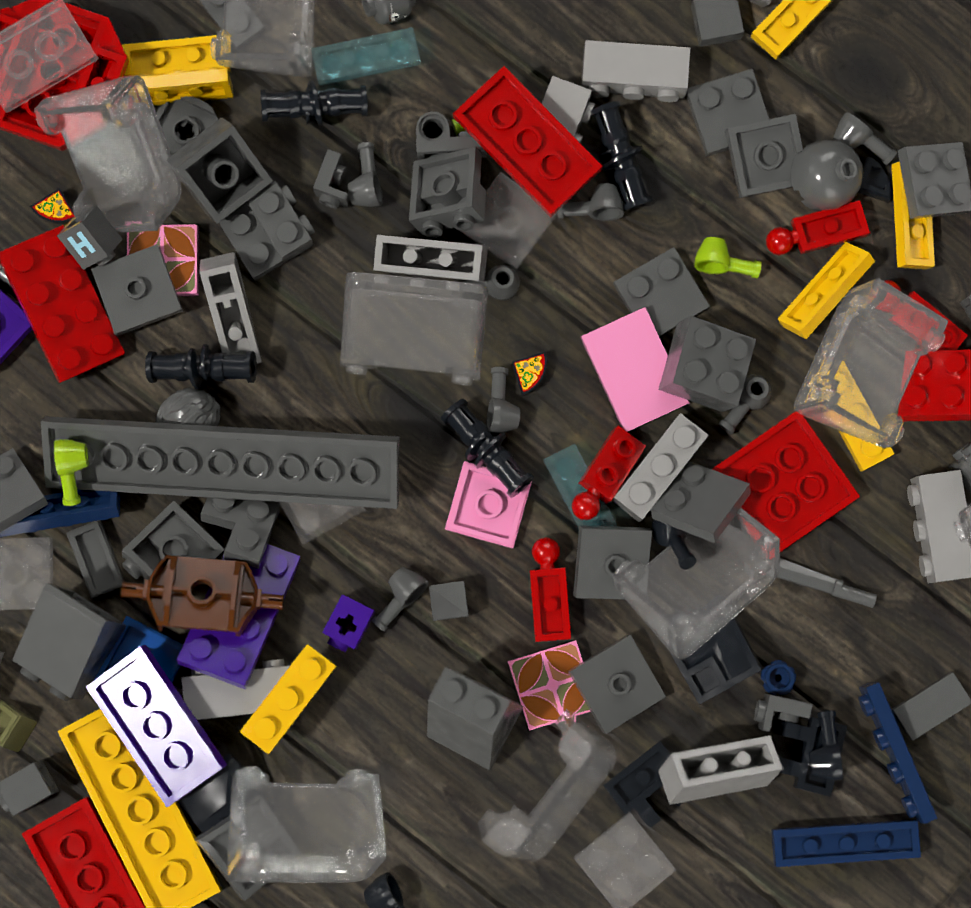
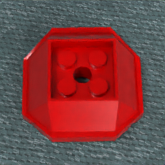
(109, 66)

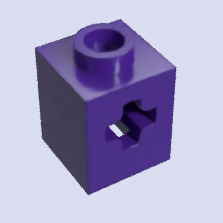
(362, 619)

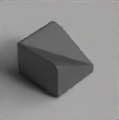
(448, 601)

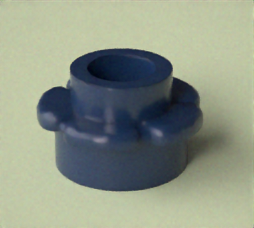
(768, 676)

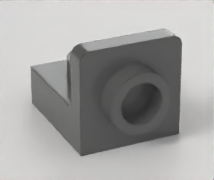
(331, 174)
(787, 710)

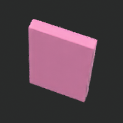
(630, 367)

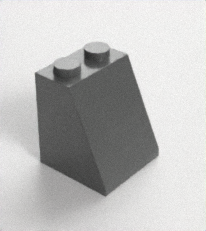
(66, 642)
(470, 717)

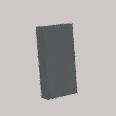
(96, 558)
(931, 706)

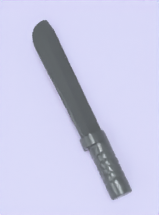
(815, 580)

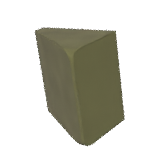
(14, 727)

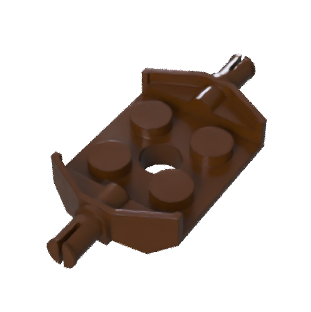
(227, 609)

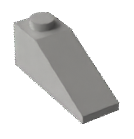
(229, 304)

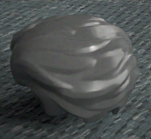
(190, 408)

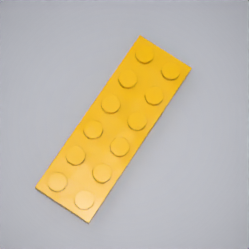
(147, 834)

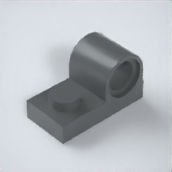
(443, 144)

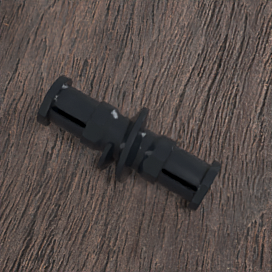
(314, 103)
(621, 155)
(201, 367)
(486, 448)

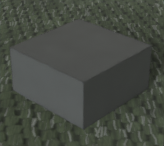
(717, 21)

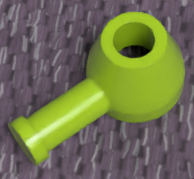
(715, 259)
(69, 458)

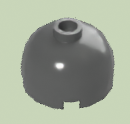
(826, 174)

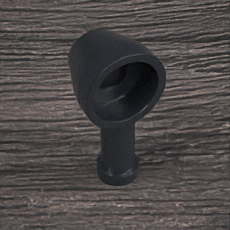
(674, 538)
(826, 760)
(384, 893)

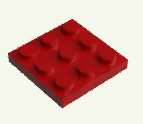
(790, 479)

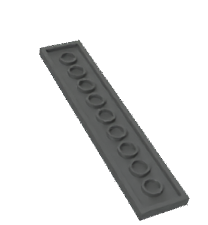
(229, 462)

